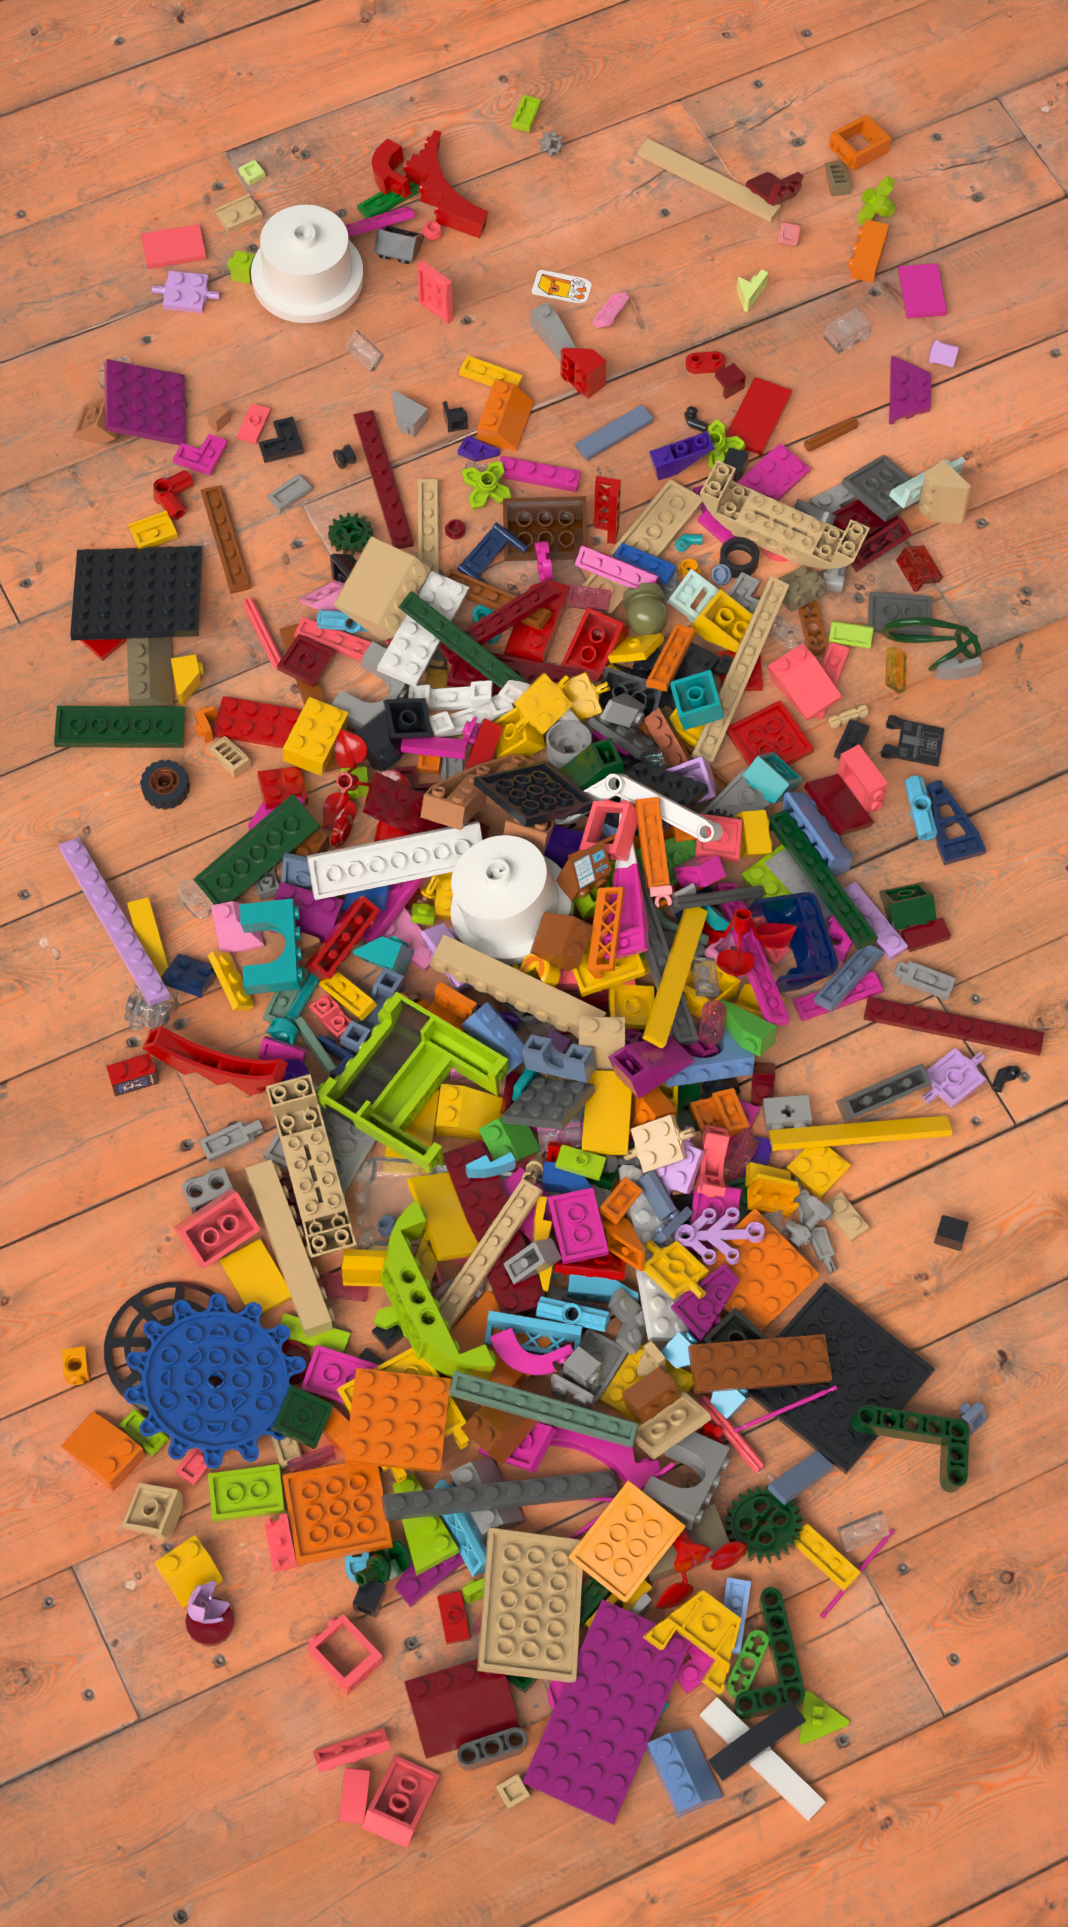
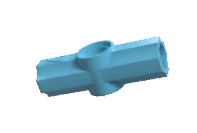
(337, 620)
(923, 818)
(587, 1316)

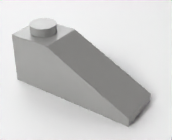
(550, 329)

